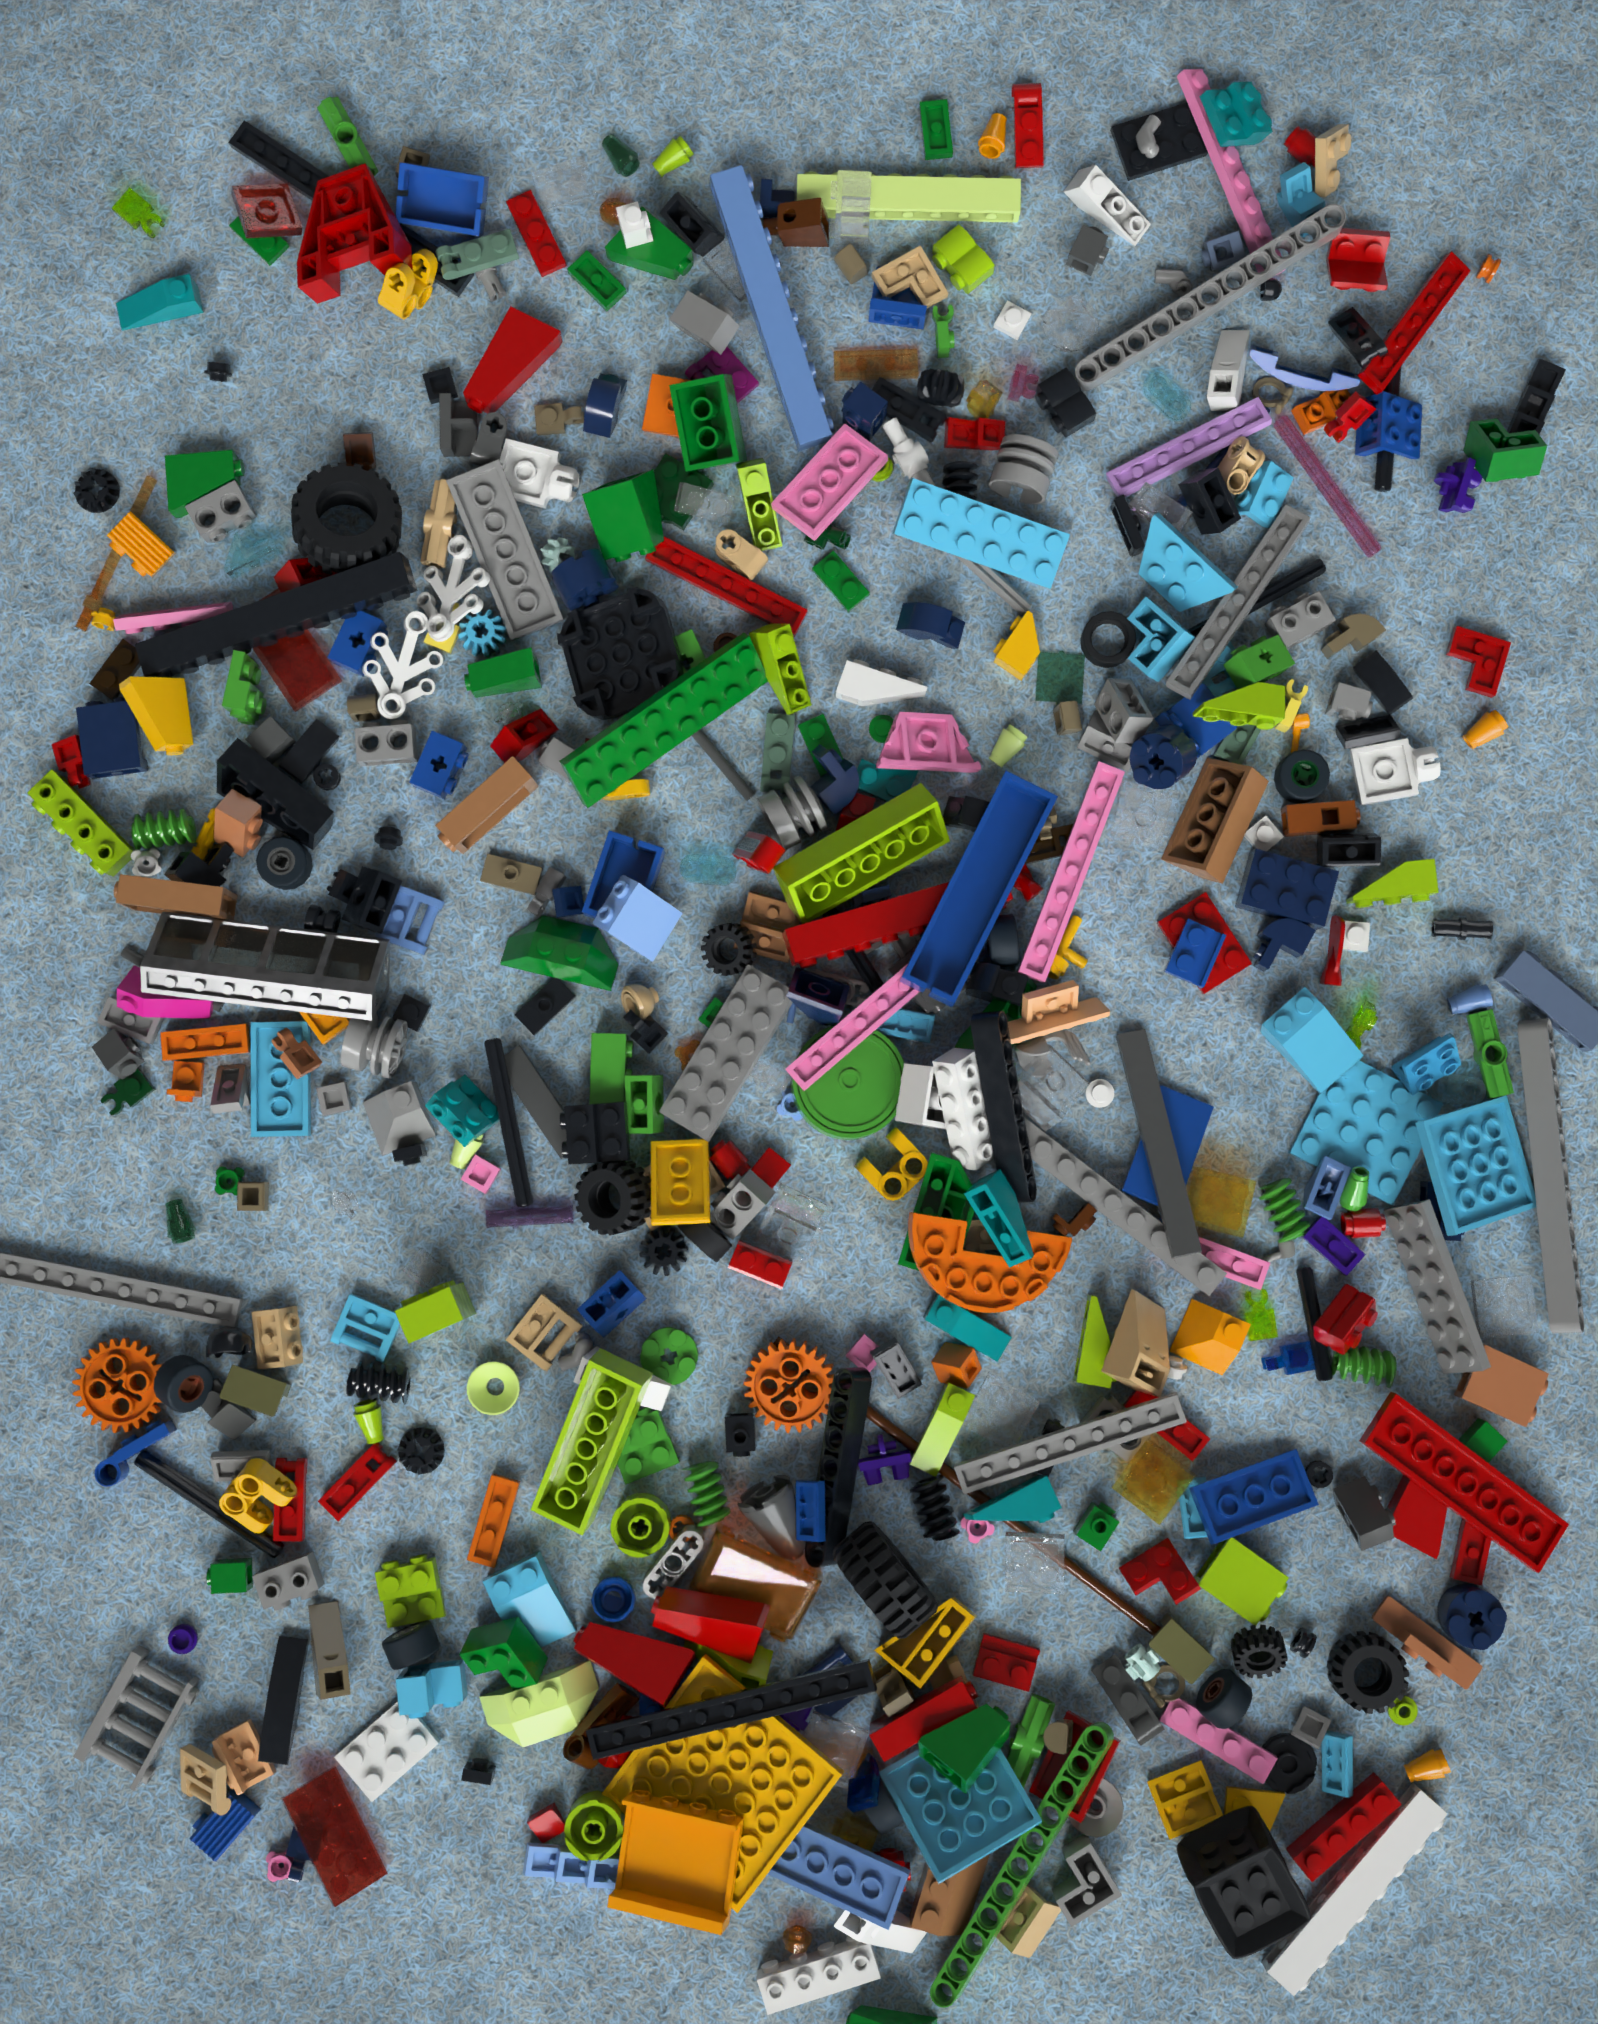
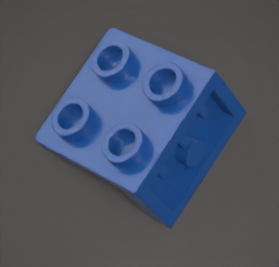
(898, 310)
(1391, 427)
(1203, 733)

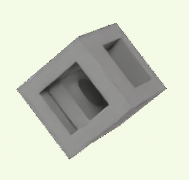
(1349, 702)

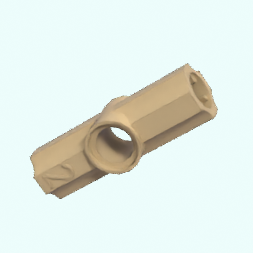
(438, 526)

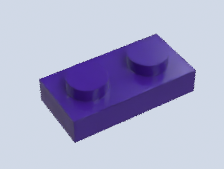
(1333, 1245)

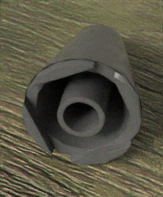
(773, 1515)

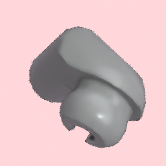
(1145, 138)
(1175, 279)
(581, 1348)

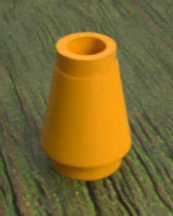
(993, 137)
(1485, 729)
(1427, 1766)

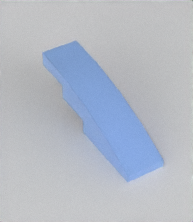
(559, 1863)

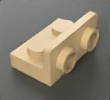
(277, 1337)

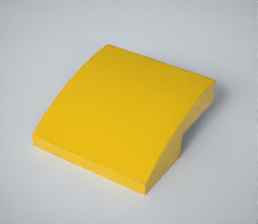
(1184, 1799)

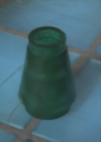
(621, 156)
(179, 1223)

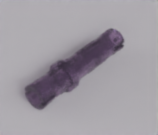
(495, 1217)

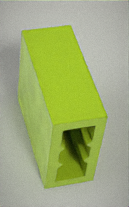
(1242, 1580)

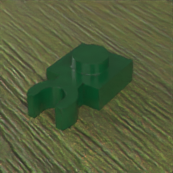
(130, 1090)

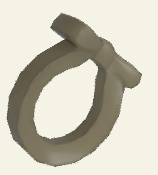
(1286, 393)
(1161, 1699)

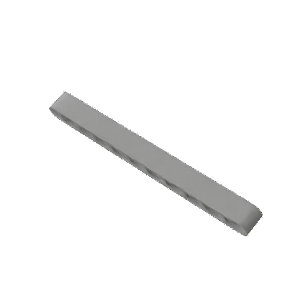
(1218, 288)
(1550, 1176)

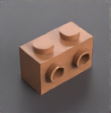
(238, 823)

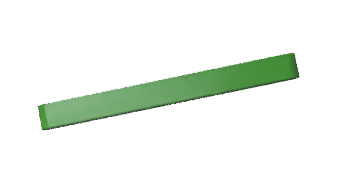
(1012, 1874)

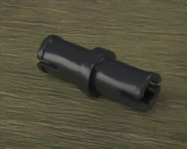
(1462, 928)

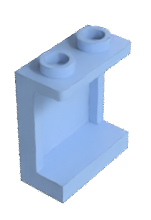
(637, 917)

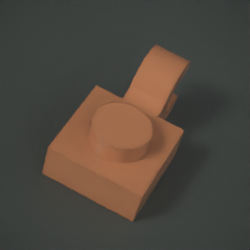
(296, 1056)

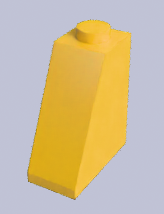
(161, 711)

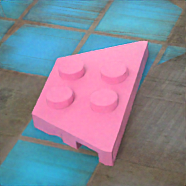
(926, 744)

